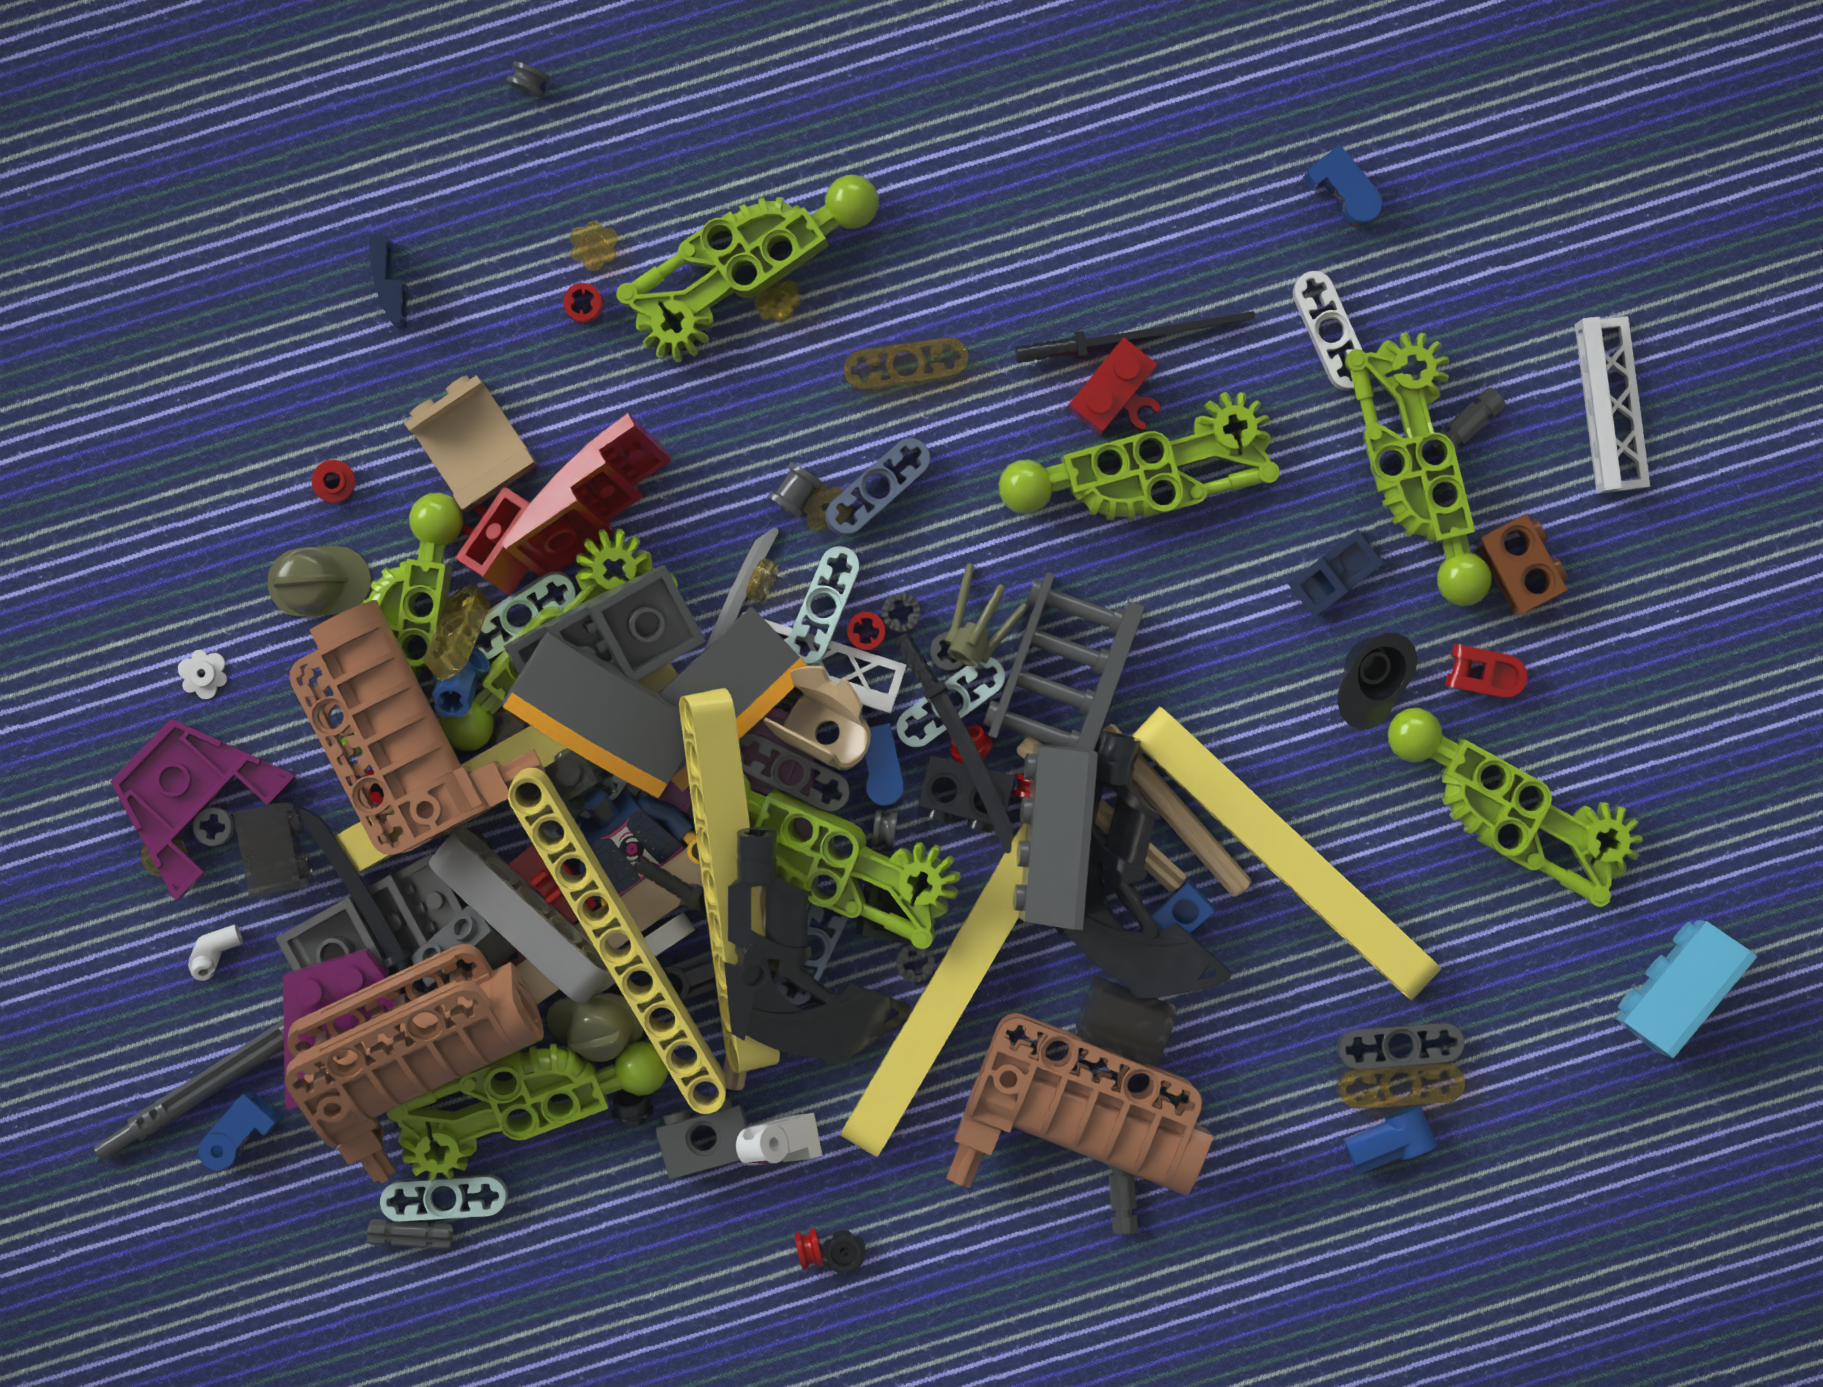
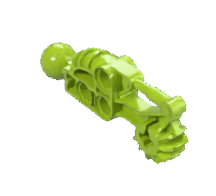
(754, 230)
(1029, 485)
(435, 523)
(1463, 575)
(478, 723)
(1483, 811)
(805, 858)
(535, 1080)

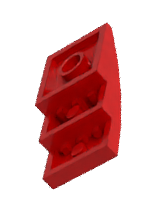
(585, 497)

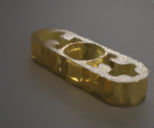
(936, 349)
(456, 632)
(1432, 1072)

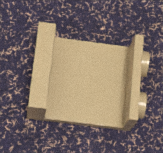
(470, 442)

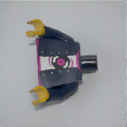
(631, 828)

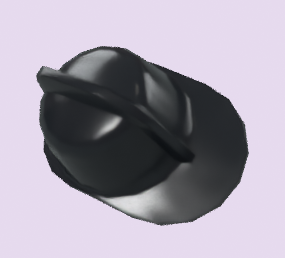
(1375, 678)

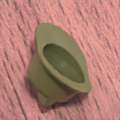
(318, 581)
(595, 1028)

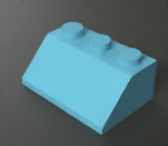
(1684, 987)

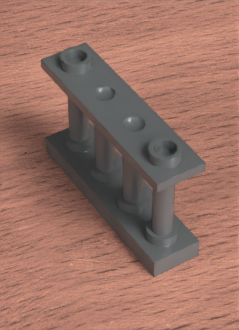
(1105, 663)

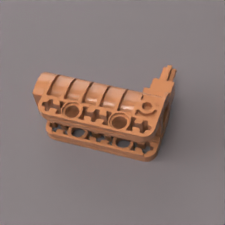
(396, 735)
(405, 1047)
(1080, 1108)

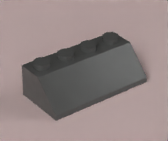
(1056, 836)

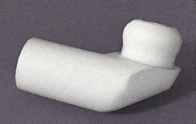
(209, 949)

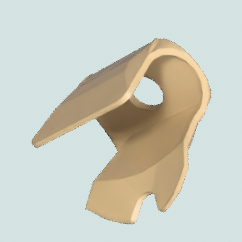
(822, 703)

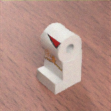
(778, 1140)

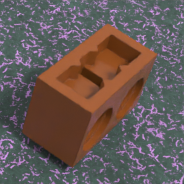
(1511, 570)

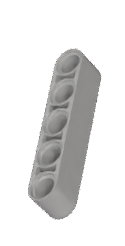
(520, 914)

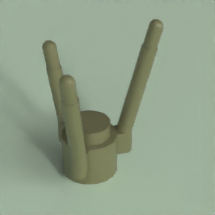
(970, 643)

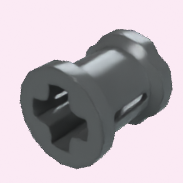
(795, 490)

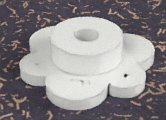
(214, 677)

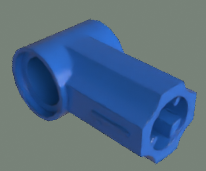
(456, 693)
(1401, 1136)

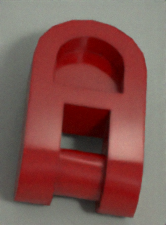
(1501, 674)

